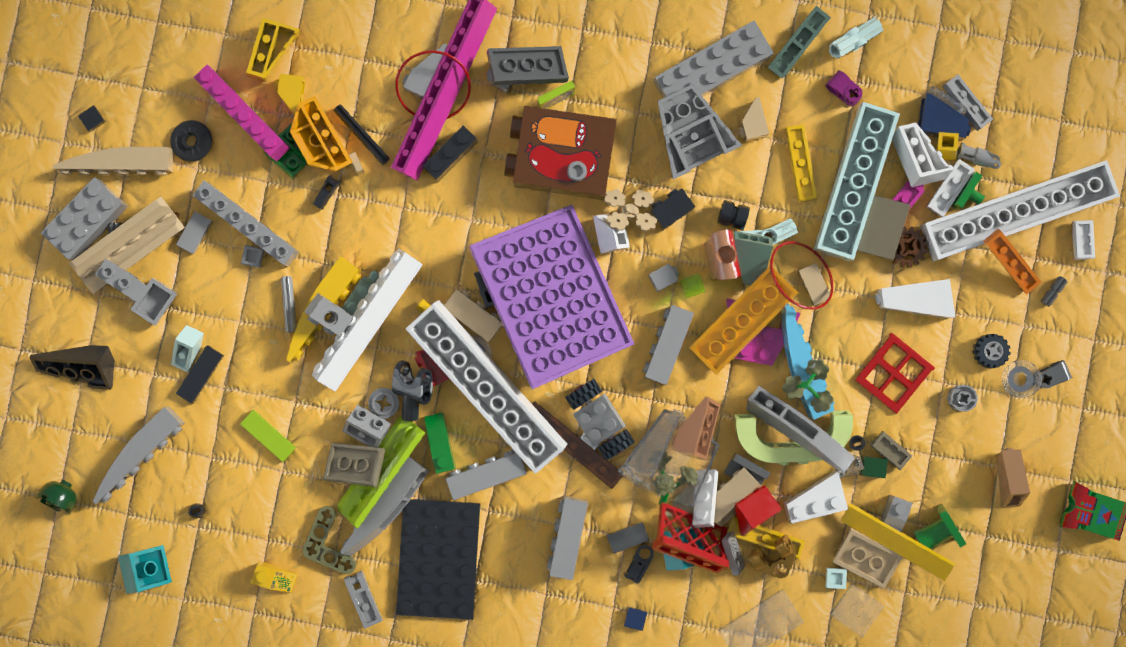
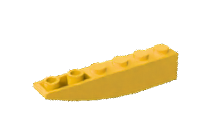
(333, 287)

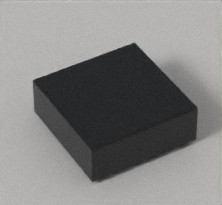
(91, 118)

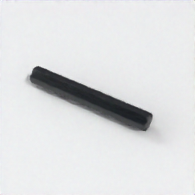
(361, 134)

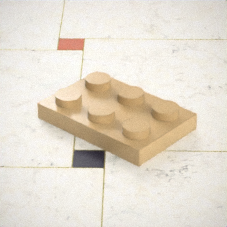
(867, 558)

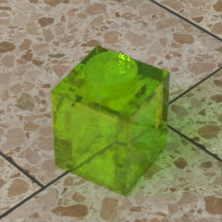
(692, 286)

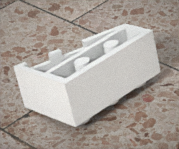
(819, 499)

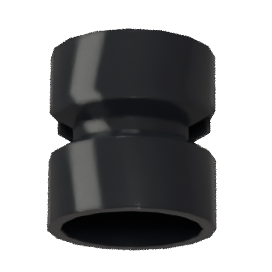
(733, 215)

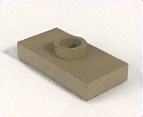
(891, 450)

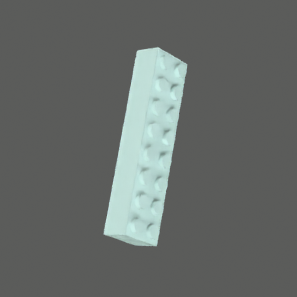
(856, 181)

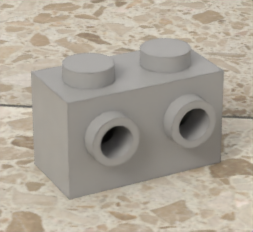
(366, 427)

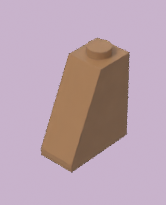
(1012, 478)

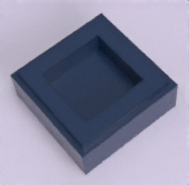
(635, 618)

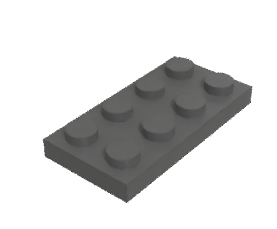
(527, 65)

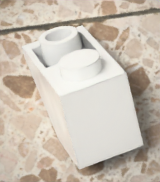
(609, 239)

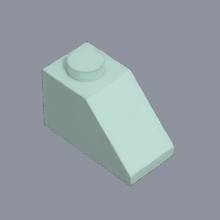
(186, 348)

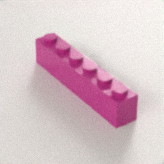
(241, 112)

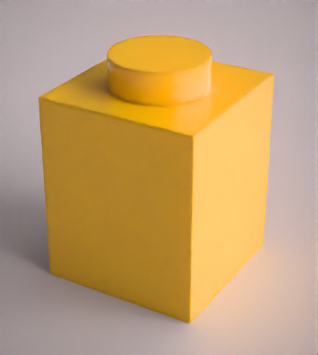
(948, 145)

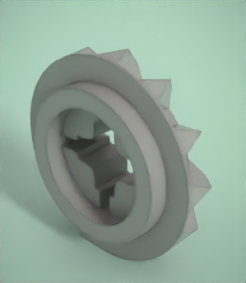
(375, 407)

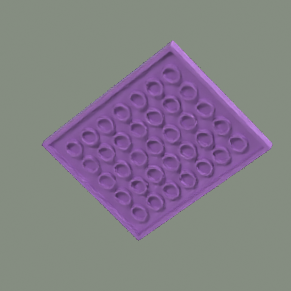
(551, 296)

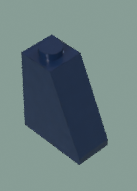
(939, 117)

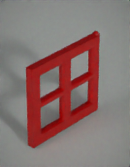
(894, 373)

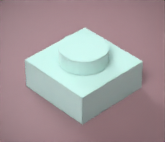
(836, 578)

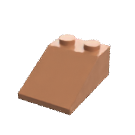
(696, 432)

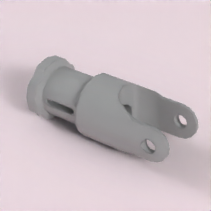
(978, 156)

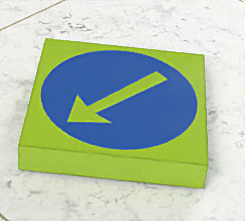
(556, 95)

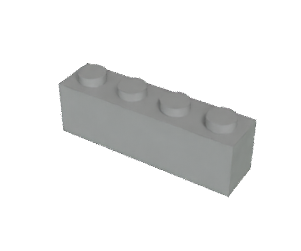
(668, 345)
(486, 475)

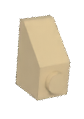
(754, 123)

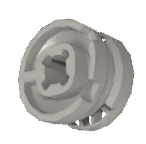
(962, 398)

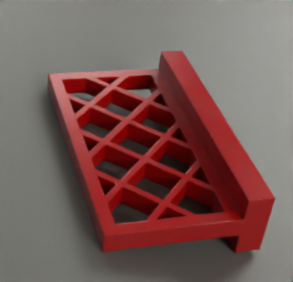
(690, 552)

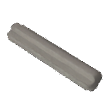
(288, 304)

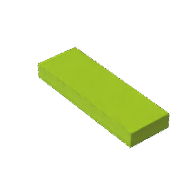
(268, 435)

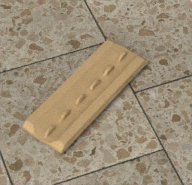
(128, 242)

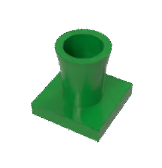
(939, 531)

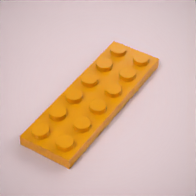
(742, 321)

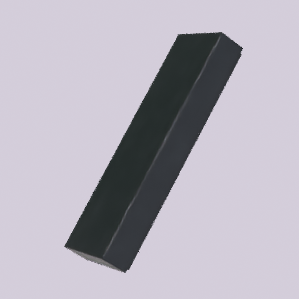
(200, 374)

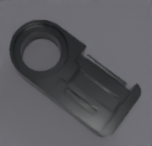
(639, 565)

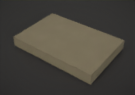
(883, 227)
(354, 464)

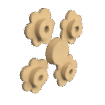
(630, 211)

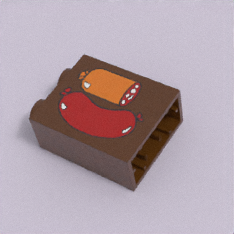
(552, 142)

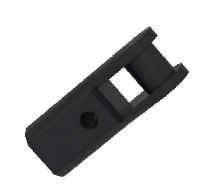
(324, 196)

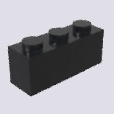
(450, 153)

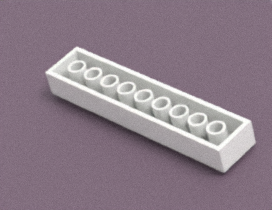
(1020, 210)
(486, 386)

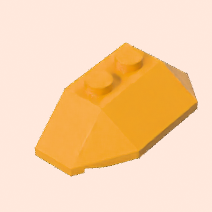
(317, 137)

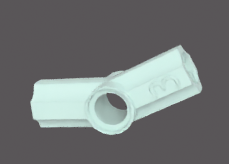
(855, 38)
(779, 232)

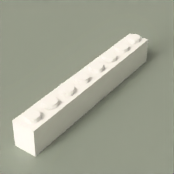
(366, 319)

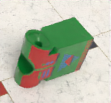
(1094, 512)

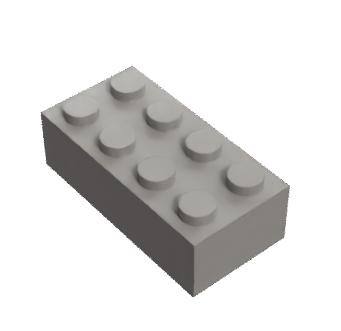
(84, 219)
(568, 538)

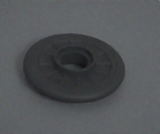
(185, 130)

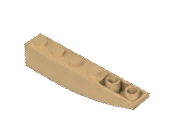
(121, 161)

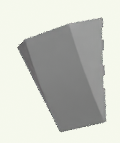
(692, 131)

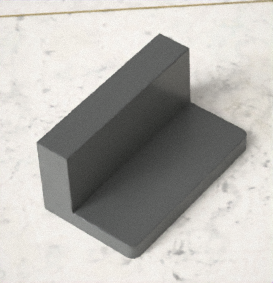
(738, 462)

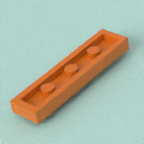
(1012, 261)

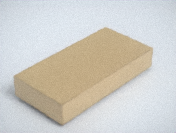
(814, 284)

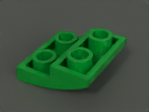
(292, 161)

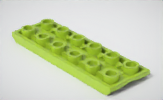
(398, 446)

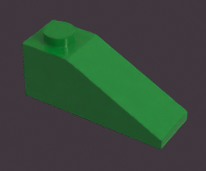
(439, 443)

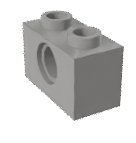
(320, 307)

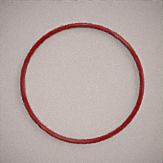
(436, 52)
(783, 293)

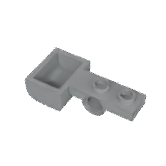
(150, 299)

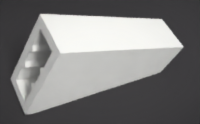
(921, 298)

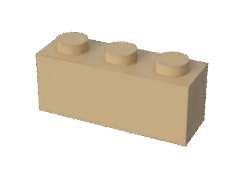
(473, 315)
(730, 493)

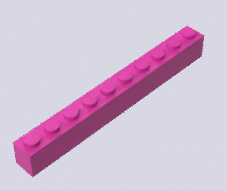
(443, 88)

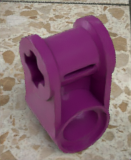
(842, 87)

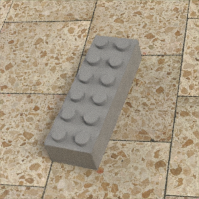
(717, 62)

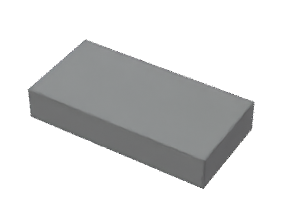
(194, 232)

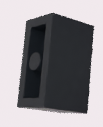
(672, 209)

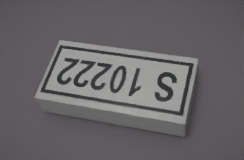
(733, 553)

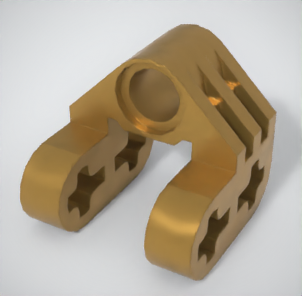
(787, 552)

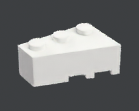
(919, 157)

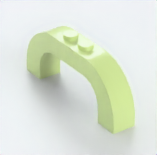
(785, 452)

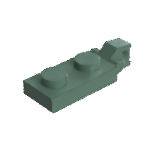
(360, 292)

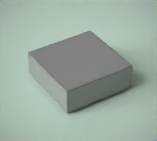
(252, 256)

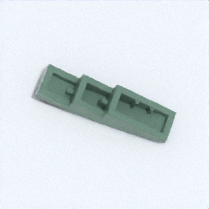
(799, 42)

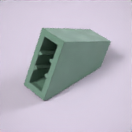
(752, 254)

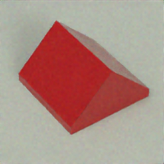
(755, 509)

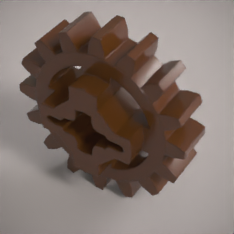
(914, 251)

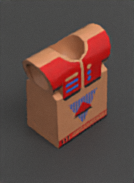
(722, 256)

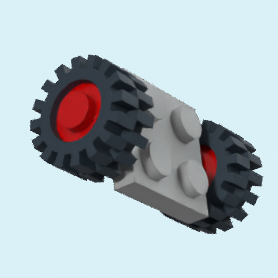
(599, 420)

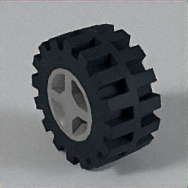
(997, 347)

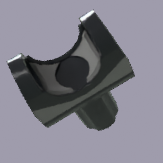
(412, 389)

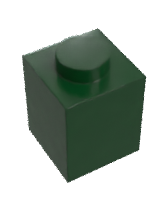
(874, 467)

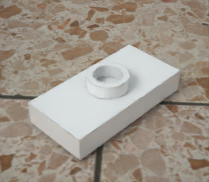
(1083, 239)

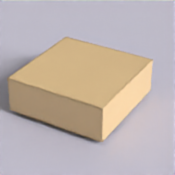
(356, 164)

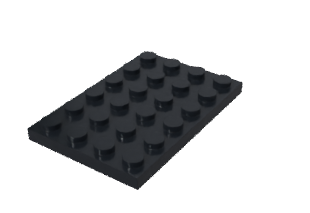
(438, 559)

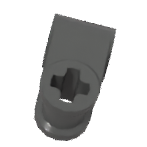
(1055, 374)

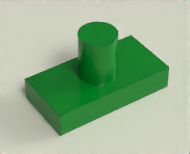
(969, 192)

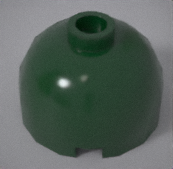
(57, 496)

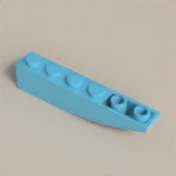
(797, 356)

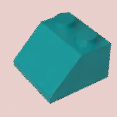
(144, 569)

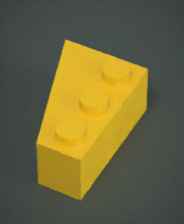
(270, 47)

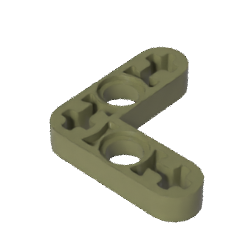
(322, 549)

